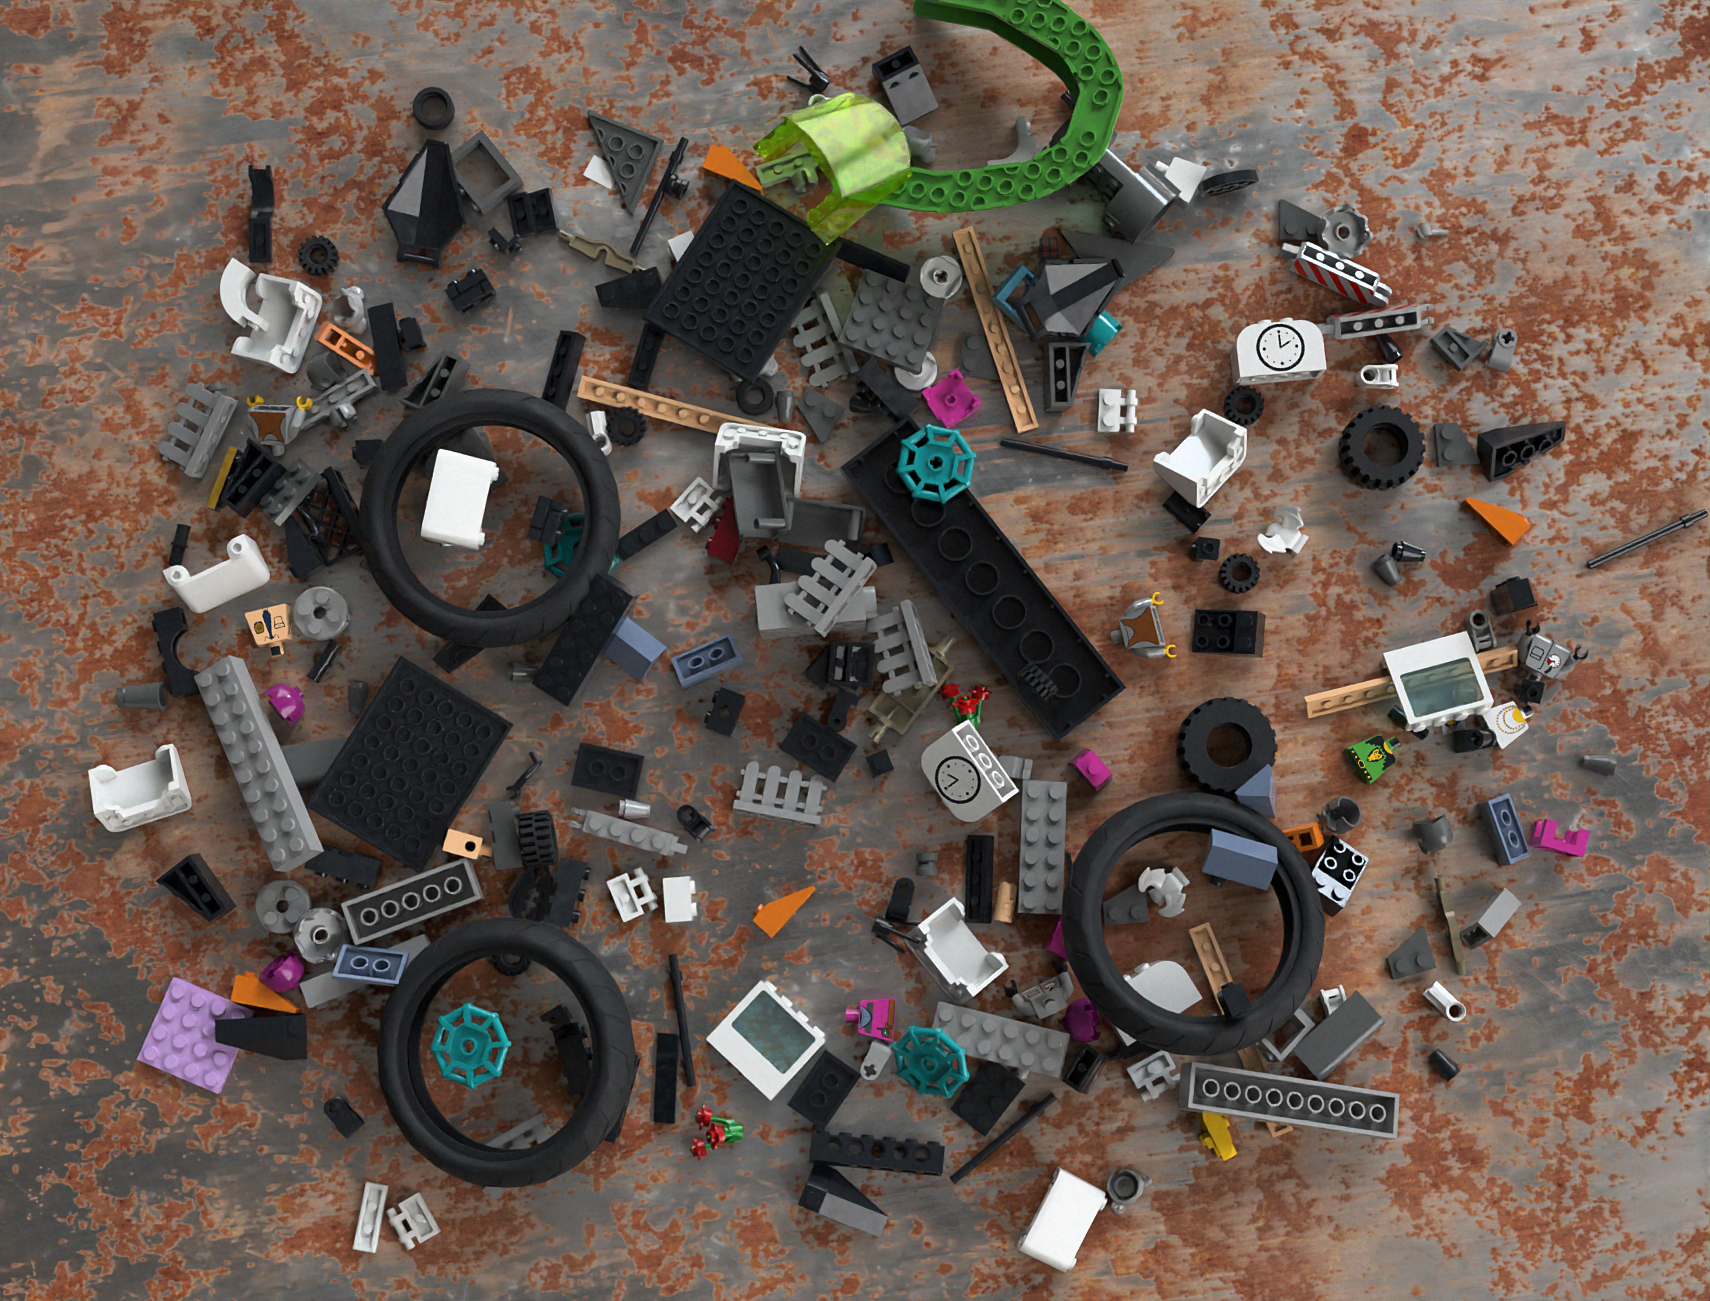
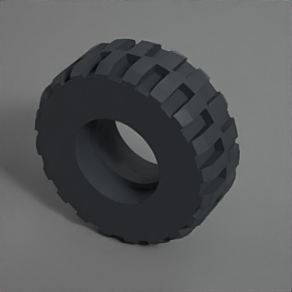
(1218, 713)

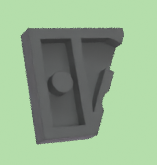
(976, 358)
(1452, 446)
(1126, 907)
(1412, 956)

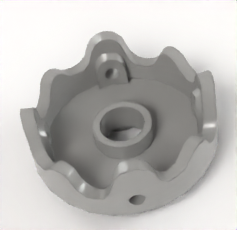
(1355, 228)
(336, 615)
(269, 896)
(330, 945)

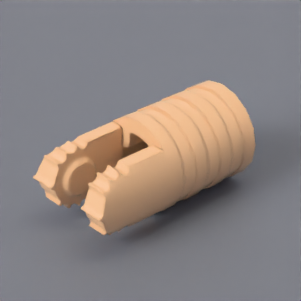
(1005, 902)

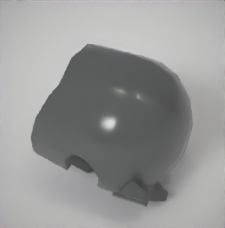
(325, 370)
(1340, 815)
(1436, 834)

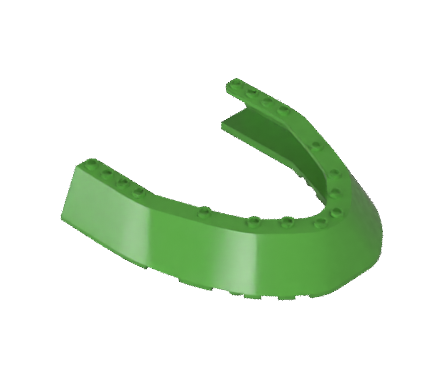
(1082, 62)

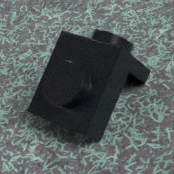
(500, 242)
(1205, 549)
(1529, 691)

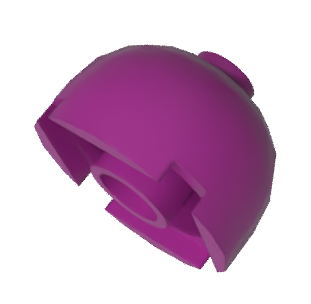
(286, 702)
(283, 972)
(1082, 1020)

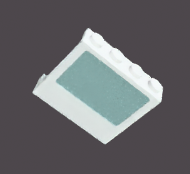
(1438, 681)
(766, 1039)

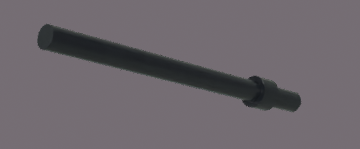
(675, 159)
(1105, 463)
(1684, 522)
(676, 977)
(1037, 1109)

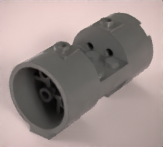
(1133, 199)

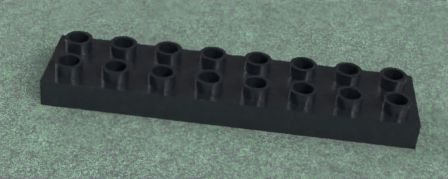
(985, 585)

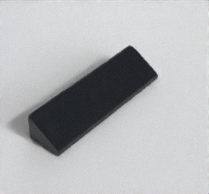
(872, 260)
(387, 347)
(563, 368)
(800, 561)
(979, 879)
(666, 1078)

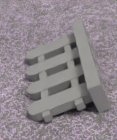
(831, 350)
(210, 429)
(835, 604)
(919, 653)
(788, 813)
(519, 1141)

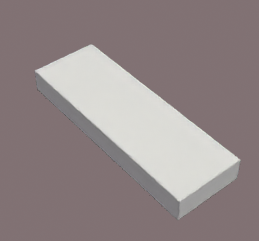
(370, 1217)

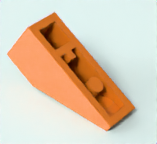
(725, 166)
(346, 347)
(1501, 522)
(1305, 836)
(778, 912)
(251, 991)

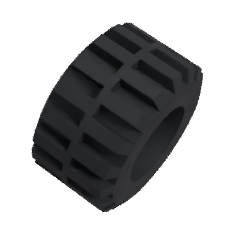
(538, 839)

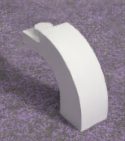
(1026, 144)
(233, 291)

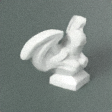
(1285, 534)
(1166, 888)

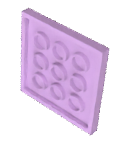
(184, 1035)

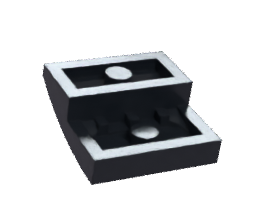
(533, 213)
(851, 663)

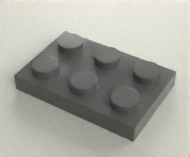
(289, 491)

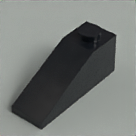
(301, 555)

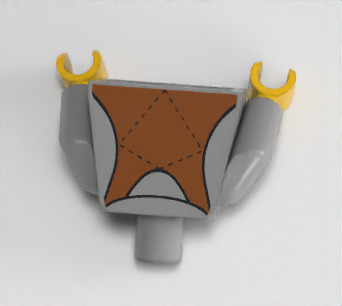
(275, 423)
(1142, 629)

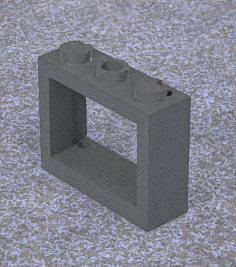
(503, 191)

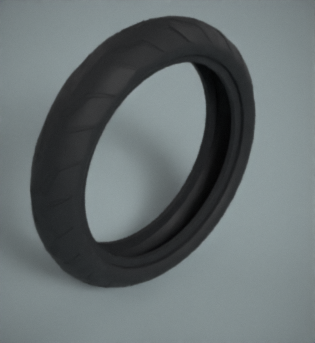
(424, 430)
(1117, 998)
(402, 1072)

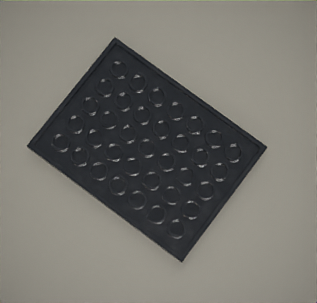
(741, 282)
(409, 764)

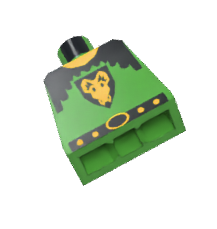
(1373, 756)

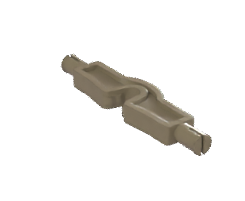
(592, 249)
(1452, 933)

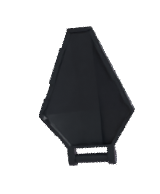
(426, 205)
(1068, 296)

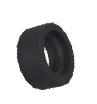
(424, 95)

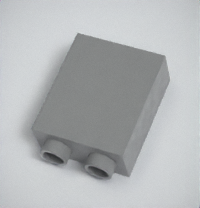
(778, 623)

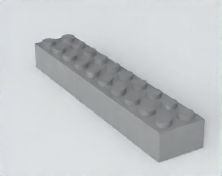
(258, 764)
(1288, 1101)

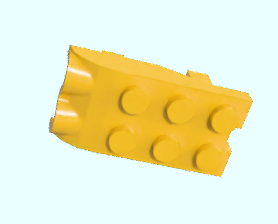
(1216, 1135)

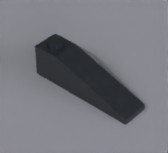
(1509, 447)
(271, 1036)
(836, 1198)

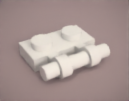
(1109, 411)
(692, 500)
(626, 898)
(1151, 1068)
(419, 1219)

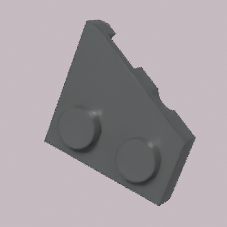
(1296, 223)
(1457, 347)
(820, 413)

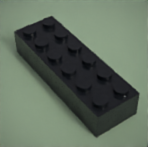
(585, 639)

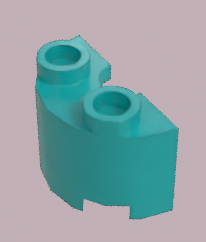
(1103, 330)

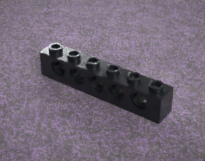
(820, 1155)

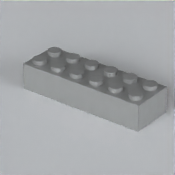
(1041, 847)
(412, 901)
(1003, 1039)

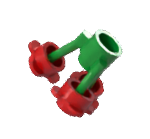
(966, 704)
(715, 1135)

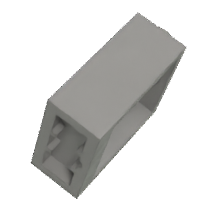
(1303, 1024)

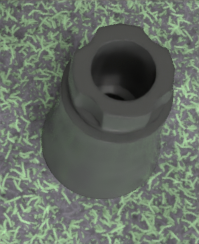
(143, 696)

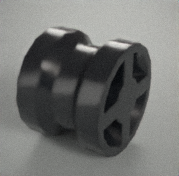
(677, 186)

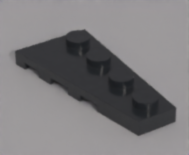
(455, 655)

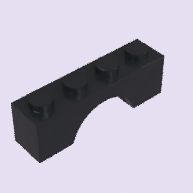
(171, 626)

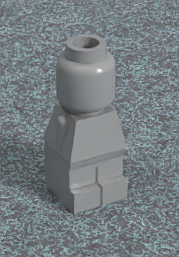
(1015, 767)

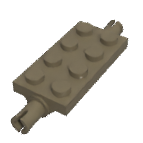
(901, 711)

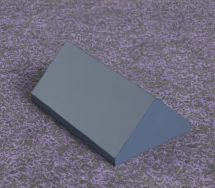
(635, 650)
(707, 661)
(1259, 793)
(1504, 829)
(1240, 859)
(370, 965)

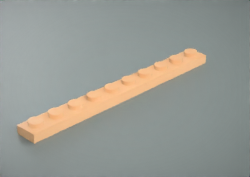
(995, 330)
(657, 406)
(1383, 687)
(1219, 975)

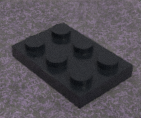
(818, 747)
(607, 770)
(824, 1089)
(987, 1096)

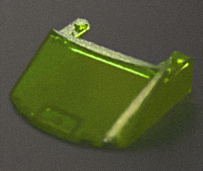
(855, 147)

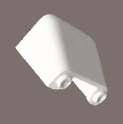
(292, 314)
(756, 439)
(1203, 458)
(458, 499)
(223, 582)
(140, 792)
(954, 954)
(1062, 1220)

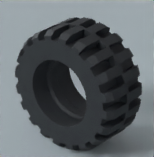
(1401, 428)

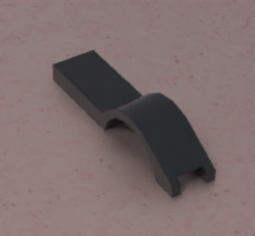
(262, 214)

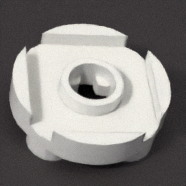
(936, 266)
(921, 381)

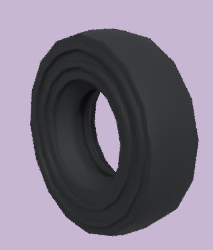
(755, 409)

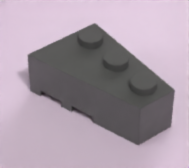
(1062, 373)
(441, 379)
(505, 834)

